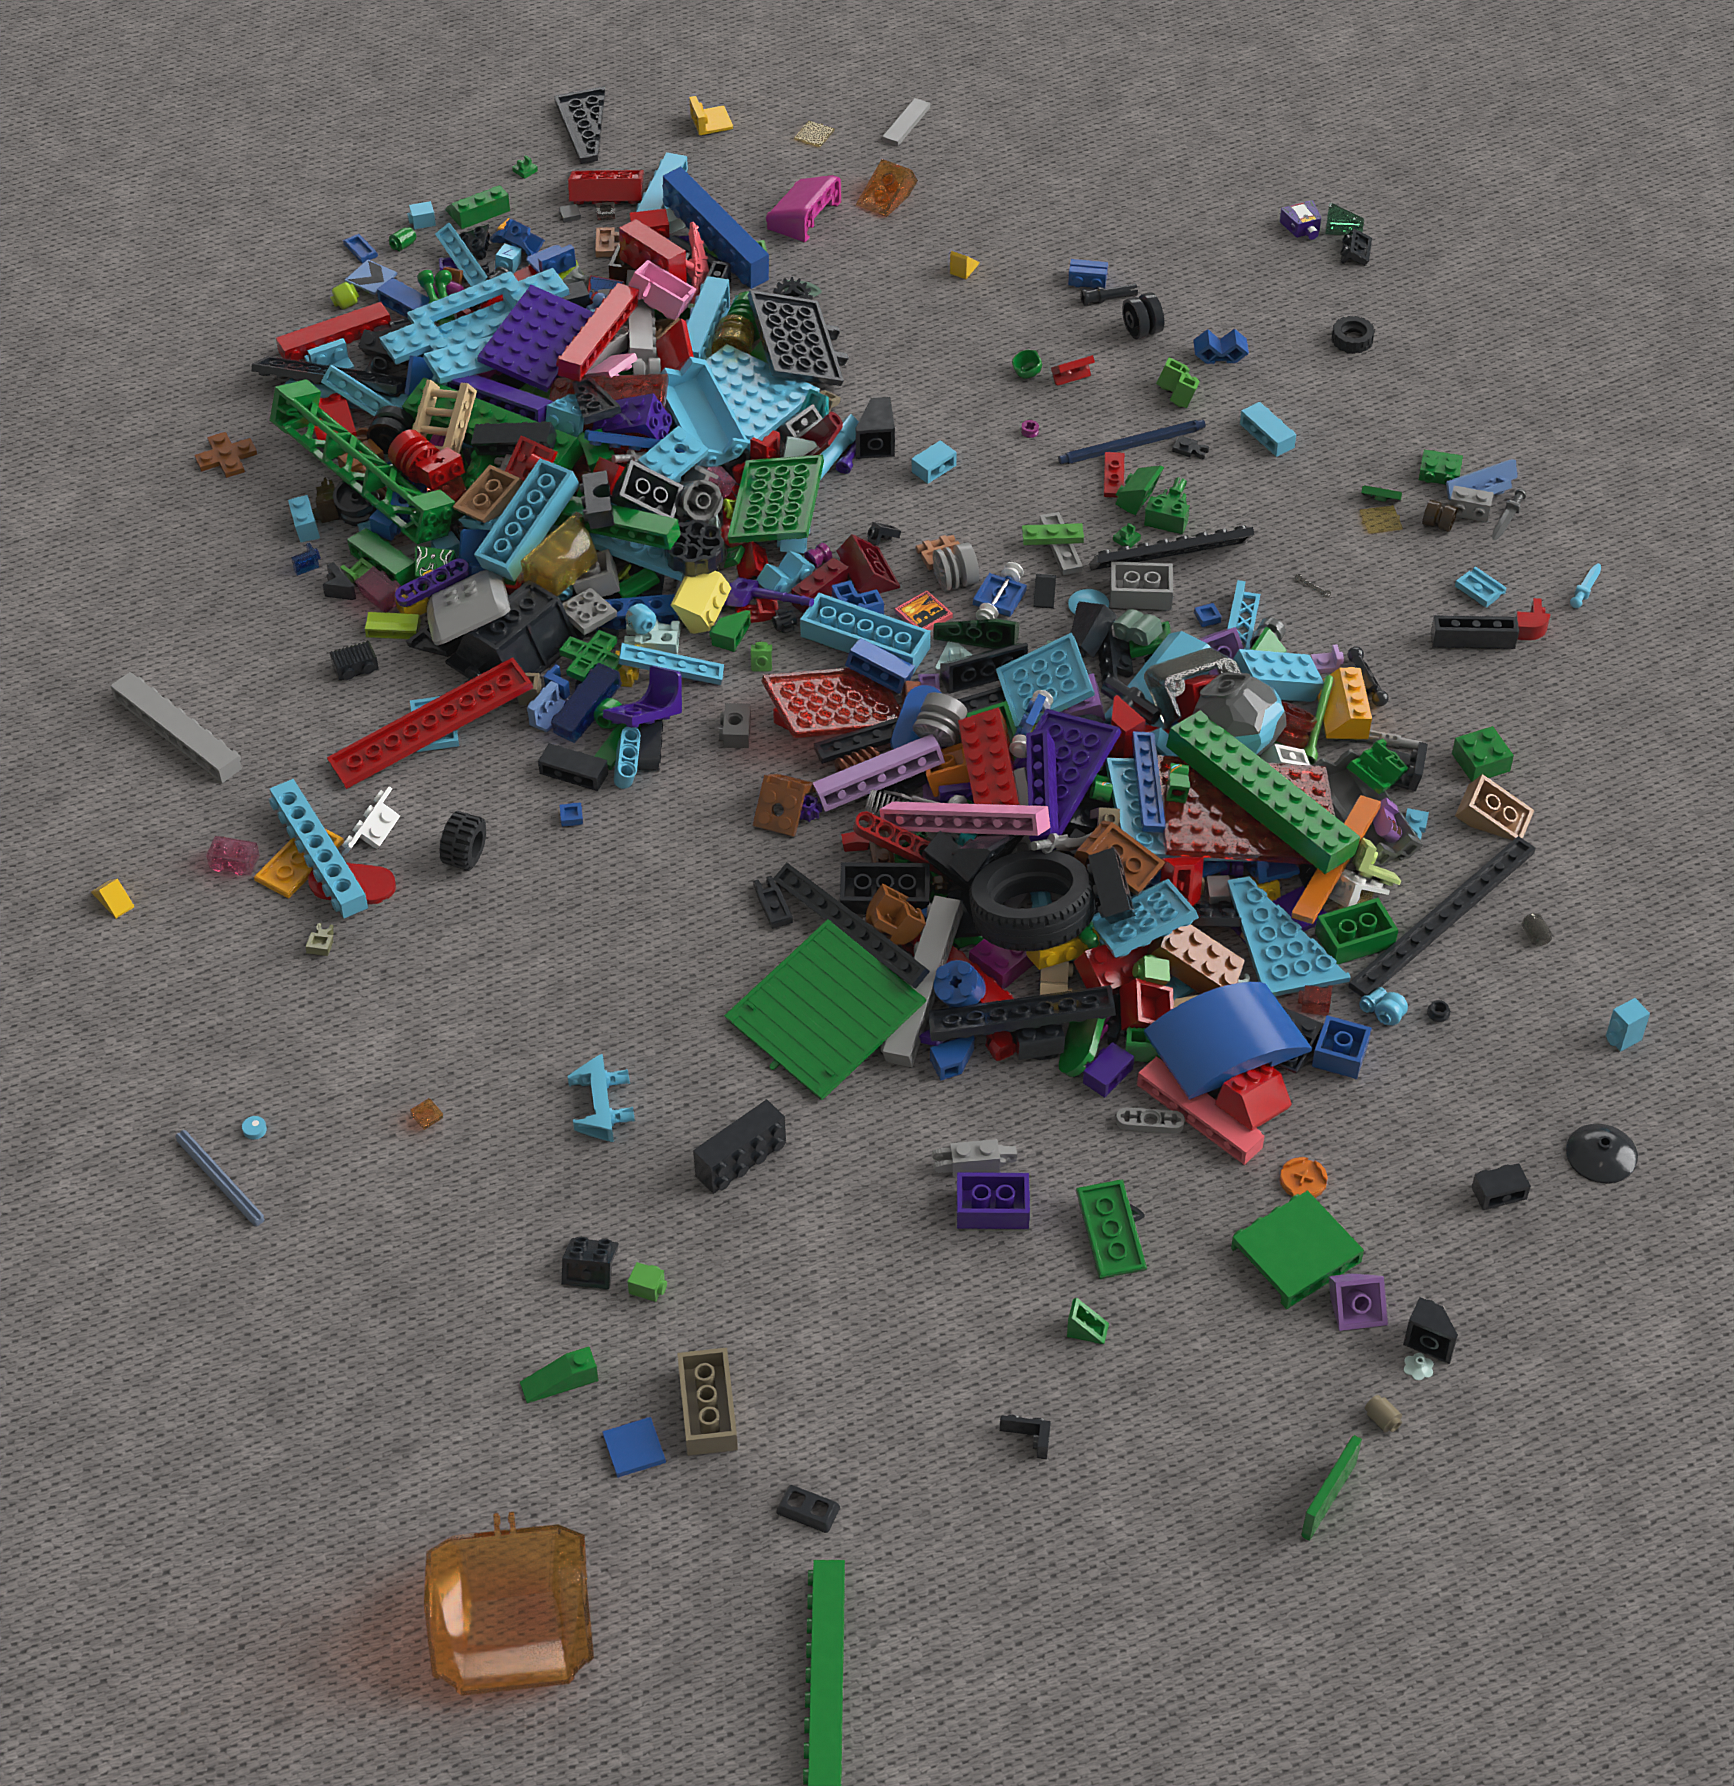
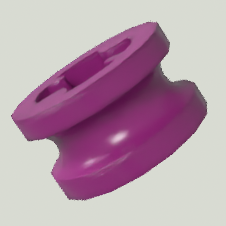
(1030, 433)

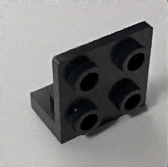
(1415, 763)
(588, 1262)

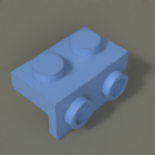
(545, 707)

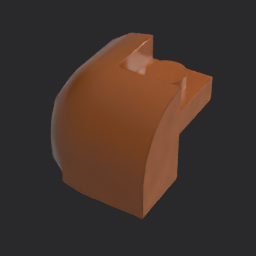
(894, 916)

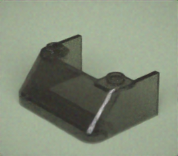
(1167, 677)

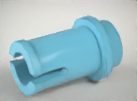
(1369, 1002)

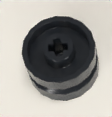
(1143, 315)
(387, 425)
(351, 505)

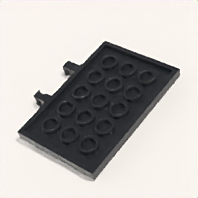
(797, 338)

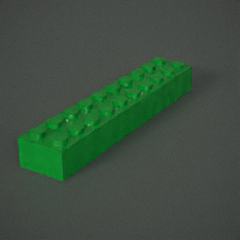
(566, 445)
(1263, 792)

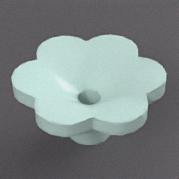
(1418, 1366)

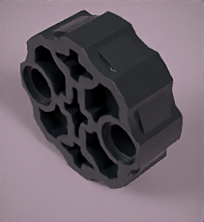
(696, 549)

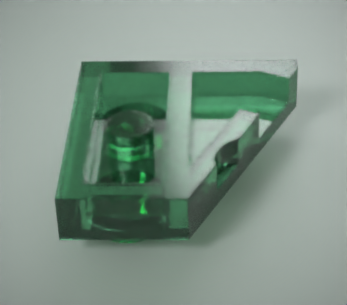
(1342, 221)

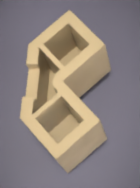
(1055, 978)

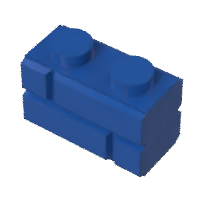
(1088, 273)

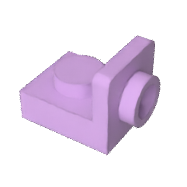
(1328, 661)

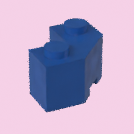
(1229, 348)
(869, 600)

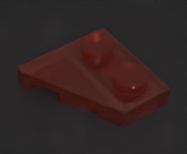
(454, 488)

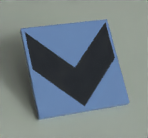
(370, 276)

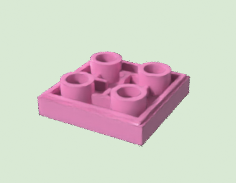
(613, 365)

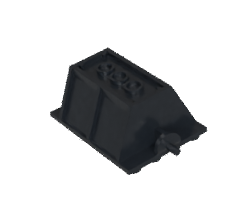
(528, 633)

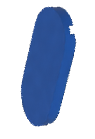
(903, 730)

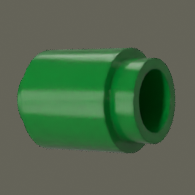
(402, 238)

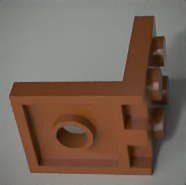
(787, 792)

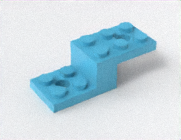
(669, 463)

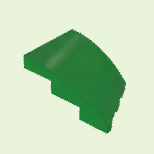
(1378, 767)

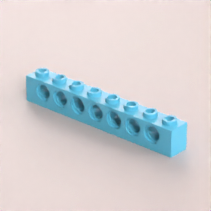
(318, 849)

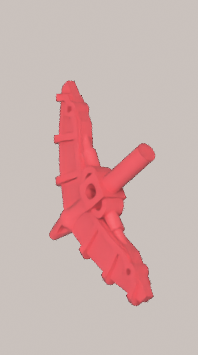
(697, 265)

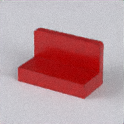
(752, 561)

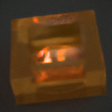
(426, 1113)

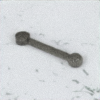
(1298, 577)

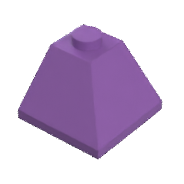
(1226, 642)
(1358, 1301)

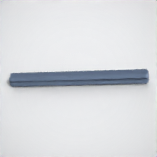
(220, 1178)

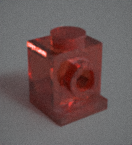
(1315, 1000)

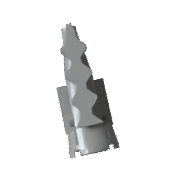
(699, 497)

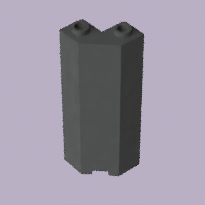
(1345, 792)

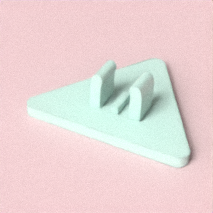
(951, 652)

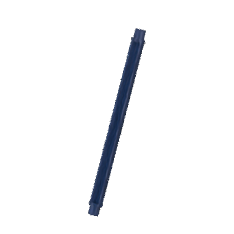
(1131, 441)

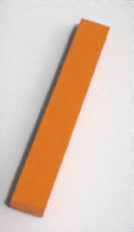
(1323, 884)

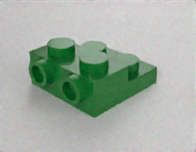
(1439, 467)

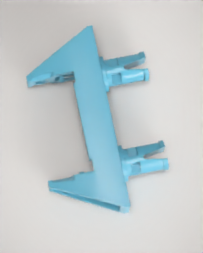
(595, 1075)

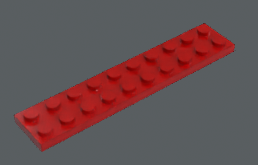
(429, 722)

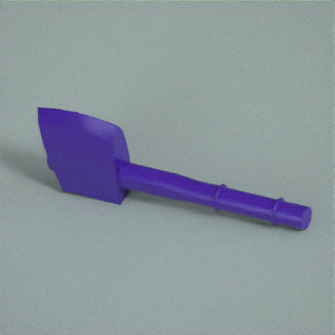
(745, 590)

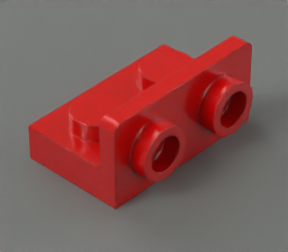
(1072, 370)
(767, 448)

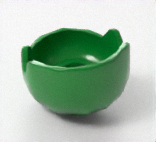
(1027, 364)

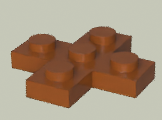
(225, 454)

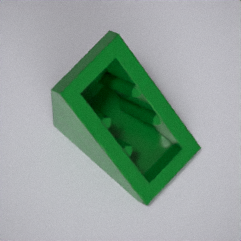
(1086, 1324)

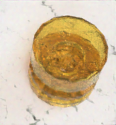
(734, 331)

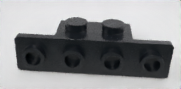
(1114, 658)

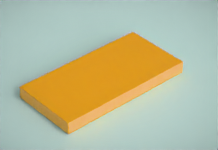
(288, 868)

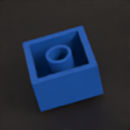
(1341, 1047)

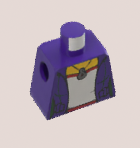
(1301, 219)

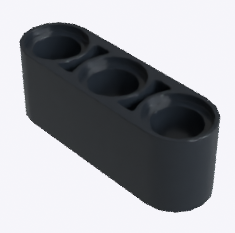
(650, 745)

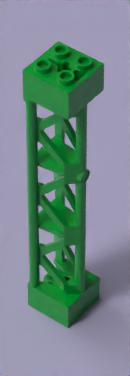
(298, 407)

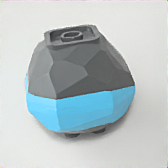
(1244, 709)

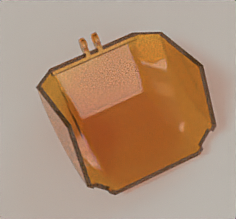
(508, 1608)

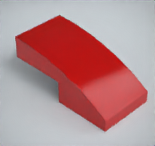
(762, 611)

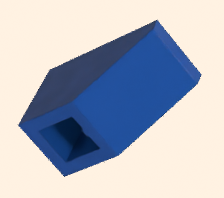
(951, 1057)

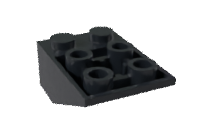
(1311, 1031)

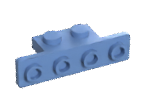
(1490, 479)

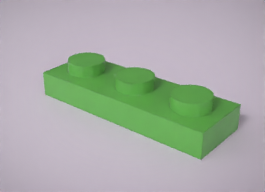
(1052, 534)

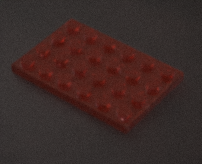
(829, 701)

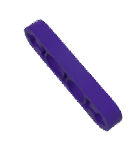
(434, 585)

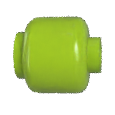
(344, 295)

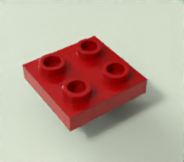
(526, 456)

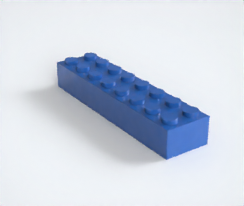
(716, 227)

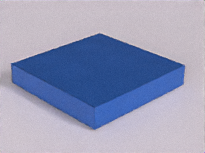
(634, 1447)

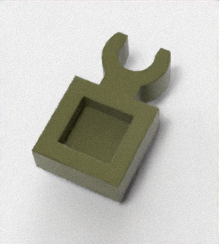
(321, 941)

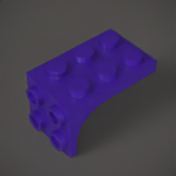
(638, 415)
(659, 702)

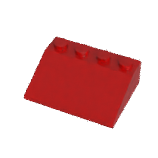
(606, 186)

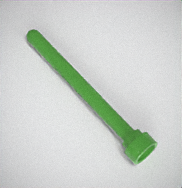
(1310, 749)

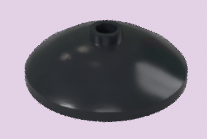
(1601, 1162)

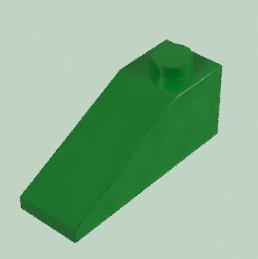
(561, 1375)

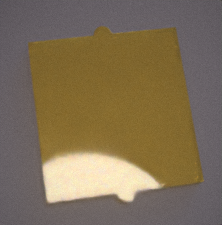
(814, 134)
(1381, 519)

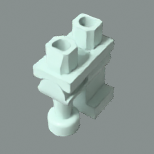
(661, 638)

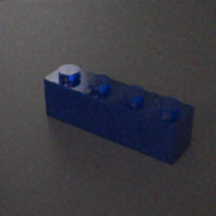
(579, 709)

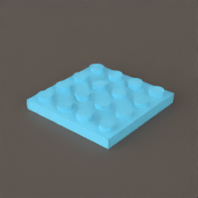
(1050, 668)
(1157, 914)

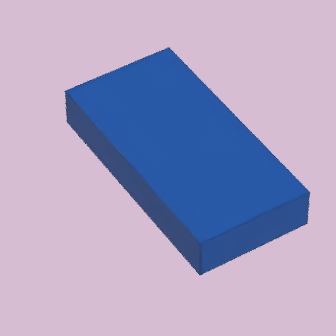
(360, 248)

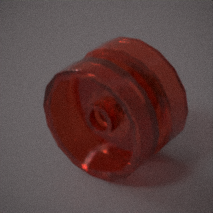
(1297, 724)

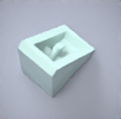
(798, 447)

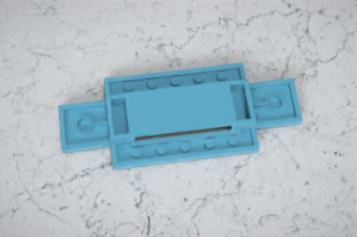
(425, 336)

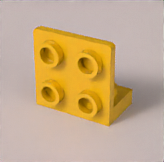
(710, 119)

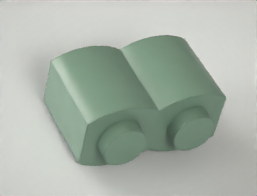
(1137, 627)

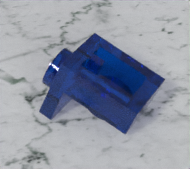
(306, 561)

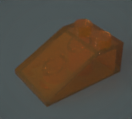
(887, 188)

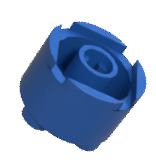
(958, 984)

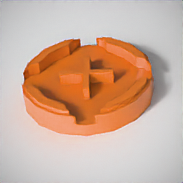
(1303, 1175)

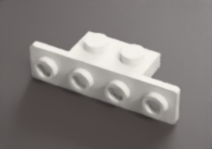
(376, 825)

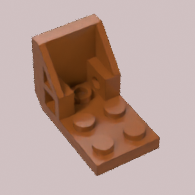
(1138, 862)

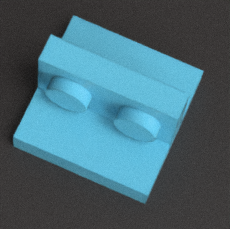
(329, 354)

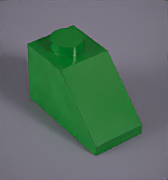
(730, 630)

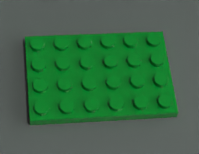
(776, 499)

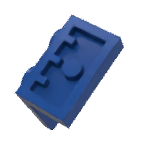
(1270, 871)

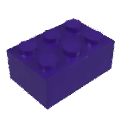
(993, 1200)

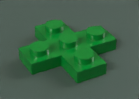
(587, 655)

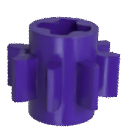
(810, 808)

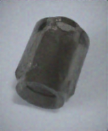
(1536, 929)

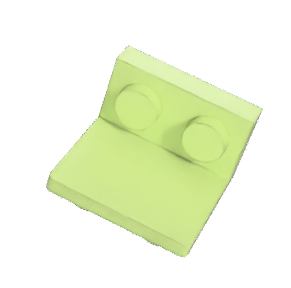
(1367, 855)

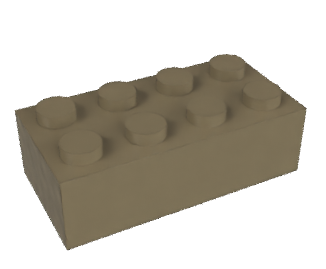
(707, 1401)

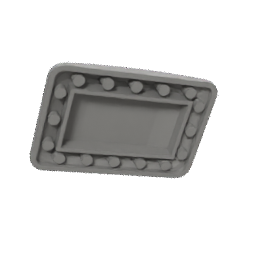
(466, 606)

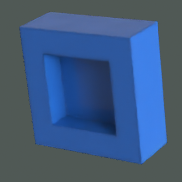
(1207, 615)
(571, 814)

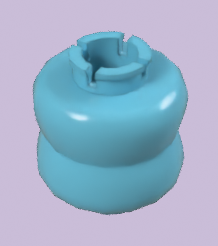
(1391, 1008)

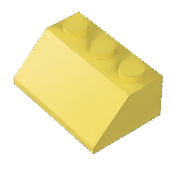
(701, 600)

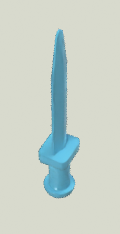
(1583, 591)

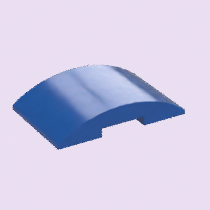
(1224, 1036)

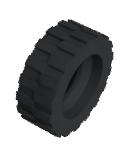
(1355, 324)

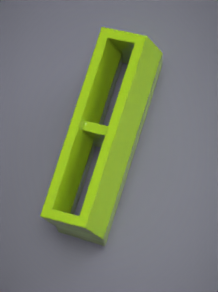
(392, 625)

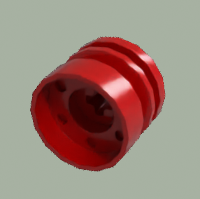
(408, 450)

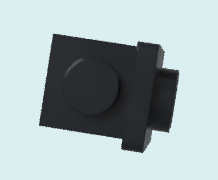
(1037, 1426)

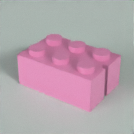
(662, 290)

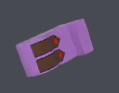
(1385, 821)

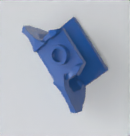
(518, 236)

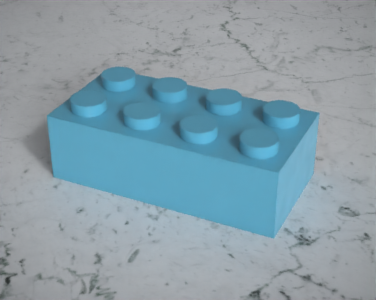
(1289, 674)

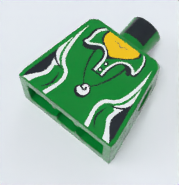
(429, 559)

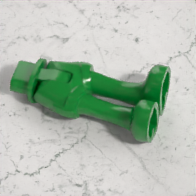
(441, 280)

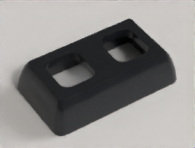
(803, 1514)

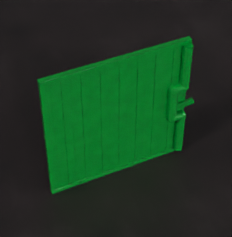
(825, 1009)

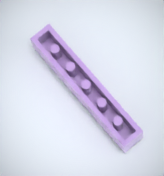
(878, 772)

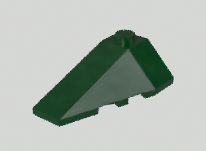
(978, 633)

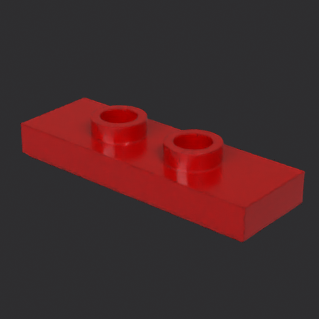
(1113, 473)

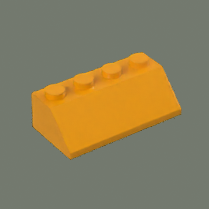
(1347, 707)

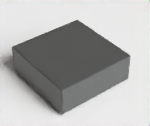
(570, 213)

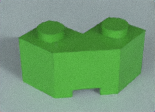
(1177, 379)

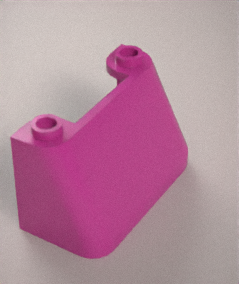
(802, 204)

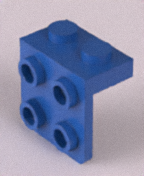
(553, 257)
(469, 543)

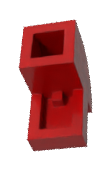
(1534, 623)

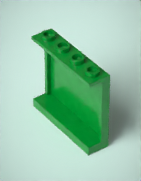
(1298, 1248)

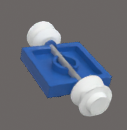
(1000, 593)
(1038, 704)

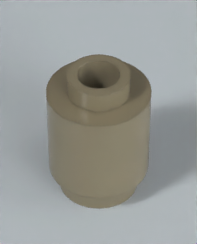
(1383, 1413)

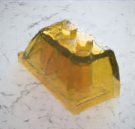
(561, 557)

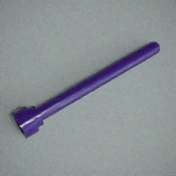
(845, 463)

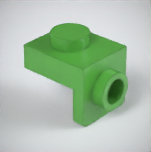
(356, 570)
(761, 657)

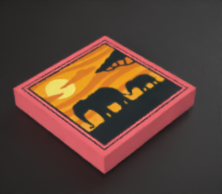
(923, 611)

